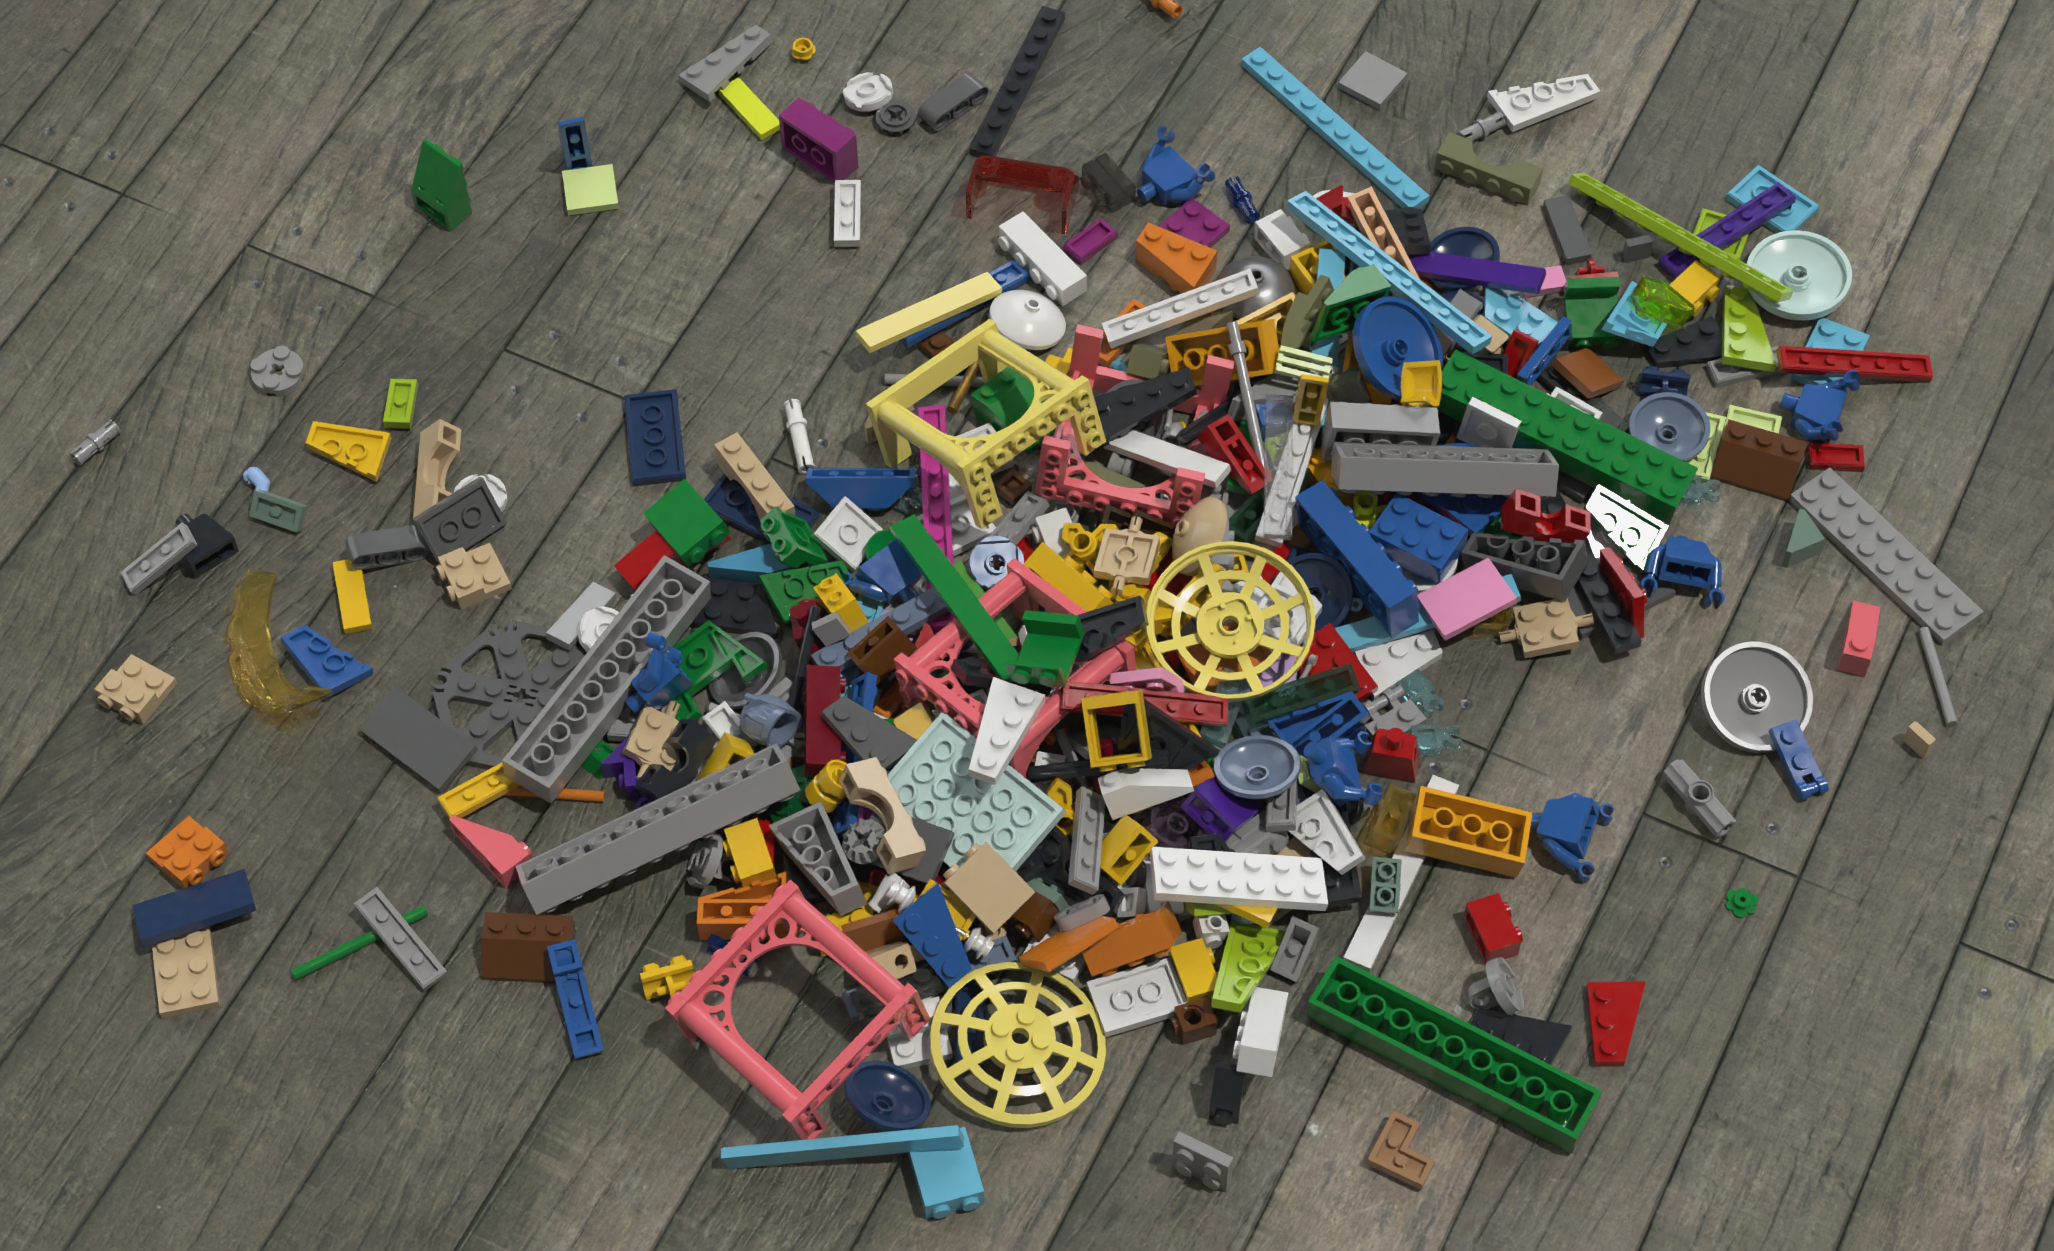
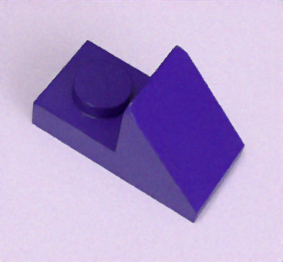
(625, 768)

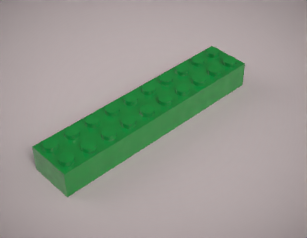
(1576, 440)
(1454, 1054)

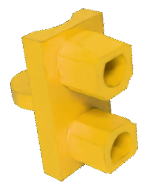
(666, 979)

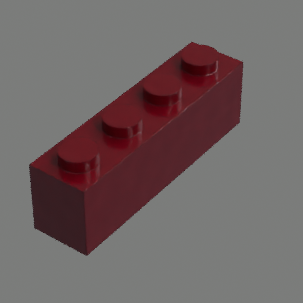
(821, 743)

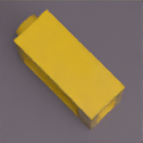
(1109, 763)

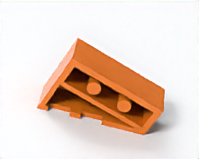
(1175, 258)
(731, 909)
(1133, 941)

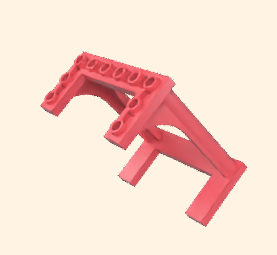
(1093, 492)
(1026, 592)
(797, 915)

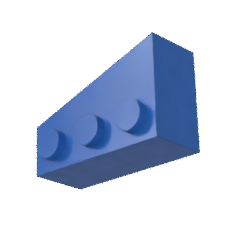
(1326, 719)

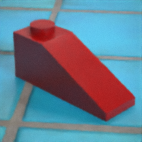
(1227, 444)

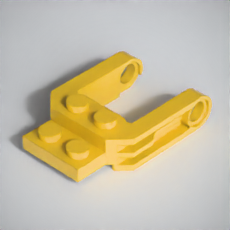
(1163, 611)

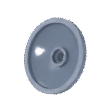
(1673, 417)
(1257, 767)

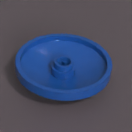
(1389, 335)

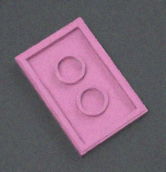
(1466, 599)

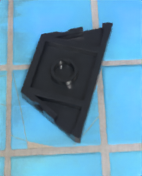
(737, 608)
(1183, 745)

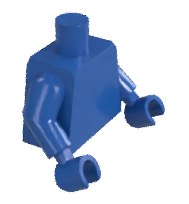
(1169, 176)
(1820, 407)
(1685, 563)
(886, 576)
(661, 678)
(1336, 771)
(1568, 828)

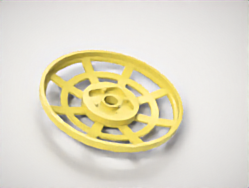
(1227, 607)
(1013, 1056)

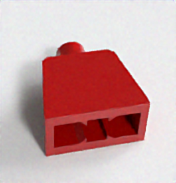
(1393, 755)

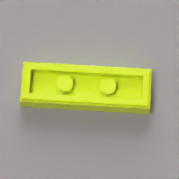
(750, 108)

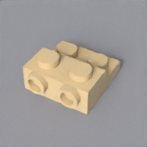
(472, 575)
(134, 689)

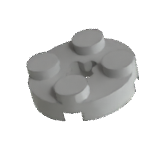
(276, 359)

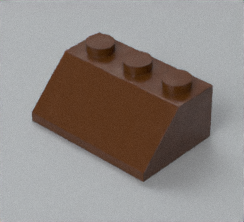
(1758, 460)
(517, 945)

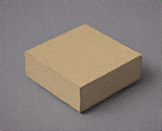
(1919, 740)

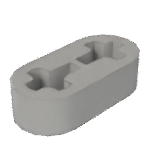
(1081, 913)

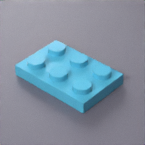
(1831, 336)

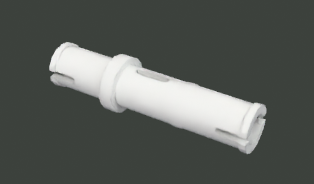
(797, 427)

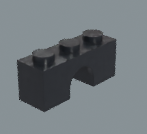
(692, 747)

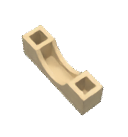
(437, 450)
(742, 465)
(868, 785)

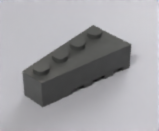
(1535, 565)

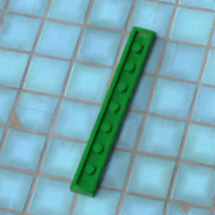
(955, 595)

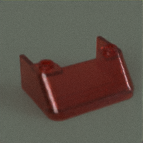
(1024, 174)

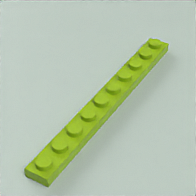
(1687, 242)

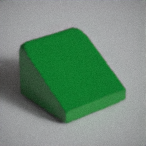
(596, 757)

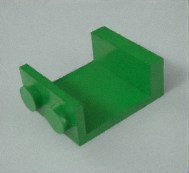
(1589, 307)
(687, 522)
(1047, 649)

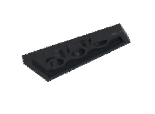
(1141, 401)
(1056, 855)
(1341, 888)

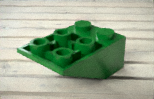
(440, 187)

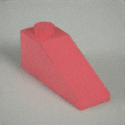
(1859, 639)
(493, 848)

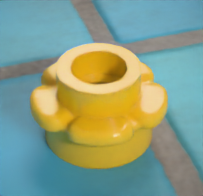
(803, 49)

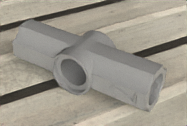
(1688, 787)

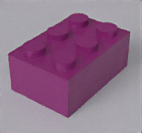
(818, 140)

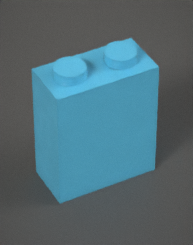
(947, 1179)

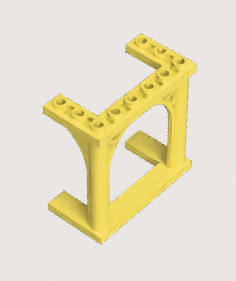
(971, 468)

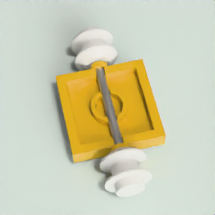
(959, 912)

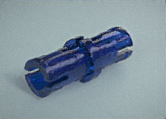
(1242, 199)

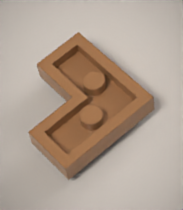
(1395, 1157)

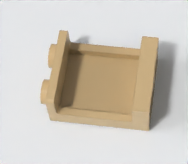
(987, 886)

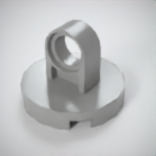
(707, 862)
(1498, 987)

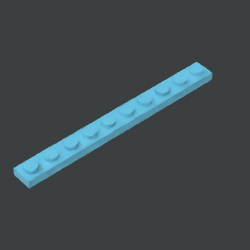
(1334, 130)
(1402, 282)

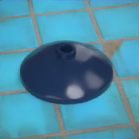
(1467, 243)
(1332, 581)
(887, 1096)

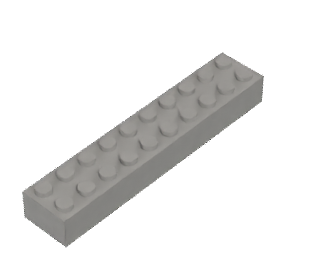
(601, 682)
(657, 829)

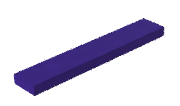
(1733, 226)
(1479, 272)

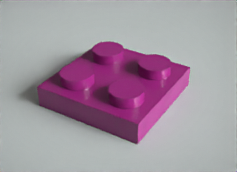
(1197, 224)

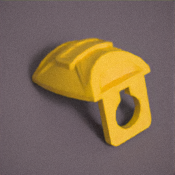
(1421, 383)

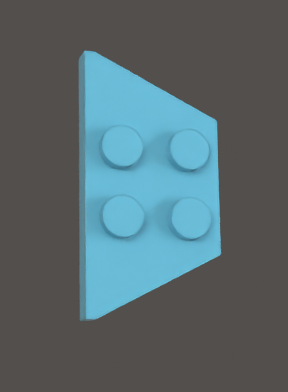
(1512, 312)
(1629, 325)

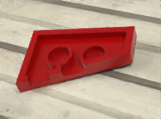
(1612, 1019)

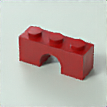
(1524, 517)

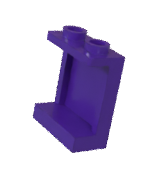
(1219, 810)

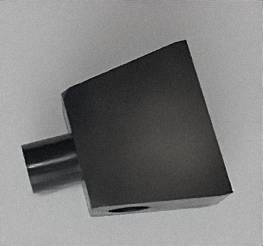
(213, 543)

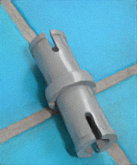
(1482, 128)
(95, 442)

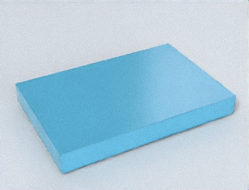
(1787, 220)

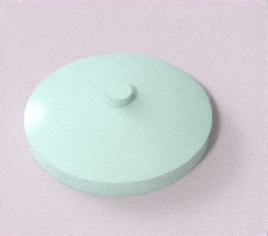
(1807, 265)

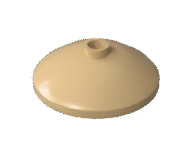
(1199, 526)

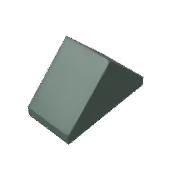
(1804, 542)

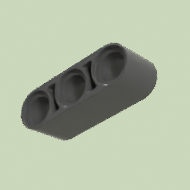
(953, 101)
(386, 547)

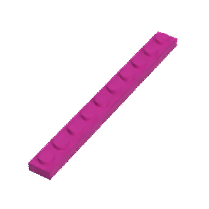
(937, 499)

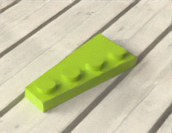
(1743, 332)
(1244, 963)

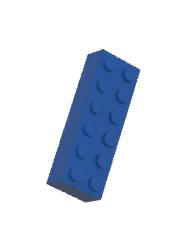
(1373, 575)

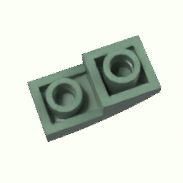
(1385, 885)

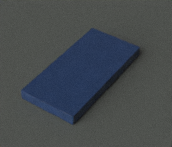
(655, 437)
(735, 508)
(193, 908)

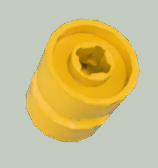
(826, 786)

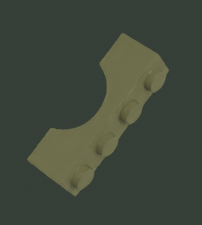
(1512, 181)

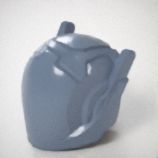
(768, 720)

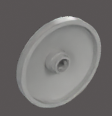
(1752, 691)

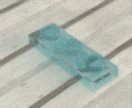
(1219, 735)

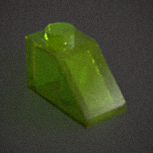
(1661, 302)

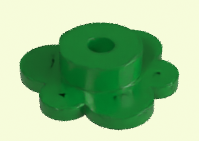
(1739, 908)

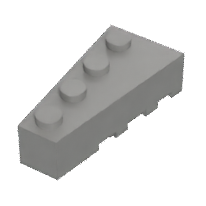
(1378, 425)
(817, 852)

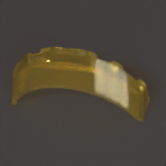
(252, 653)

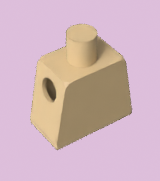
(905, 955)

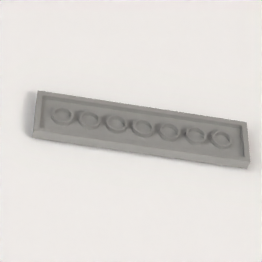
(1886, 556)

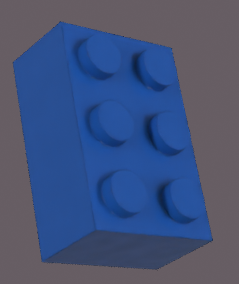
(1419, 538)

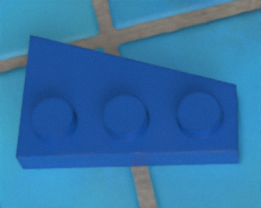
(322, 661)
(934, 935)

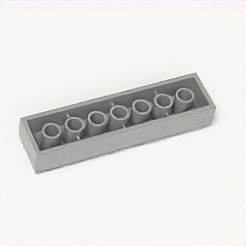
(1443, 470)

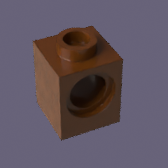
(1198, 1010)

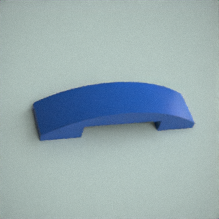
(575, 999)

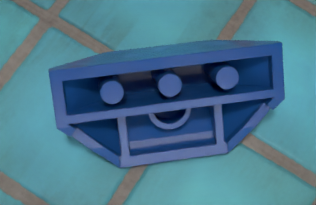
(863, 486)

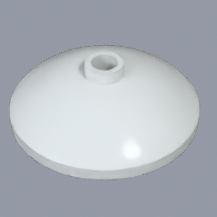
(1028, 319)

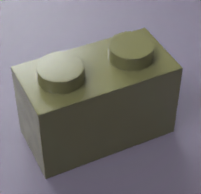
(1148, 361)

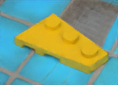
(350, 446)

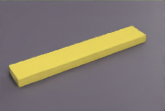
(928, 312)

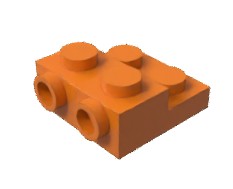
(188, 853)

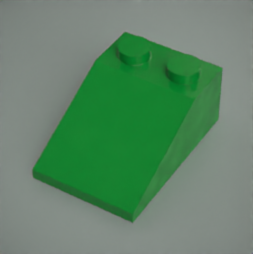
(1347, 300)
(1005, 401)

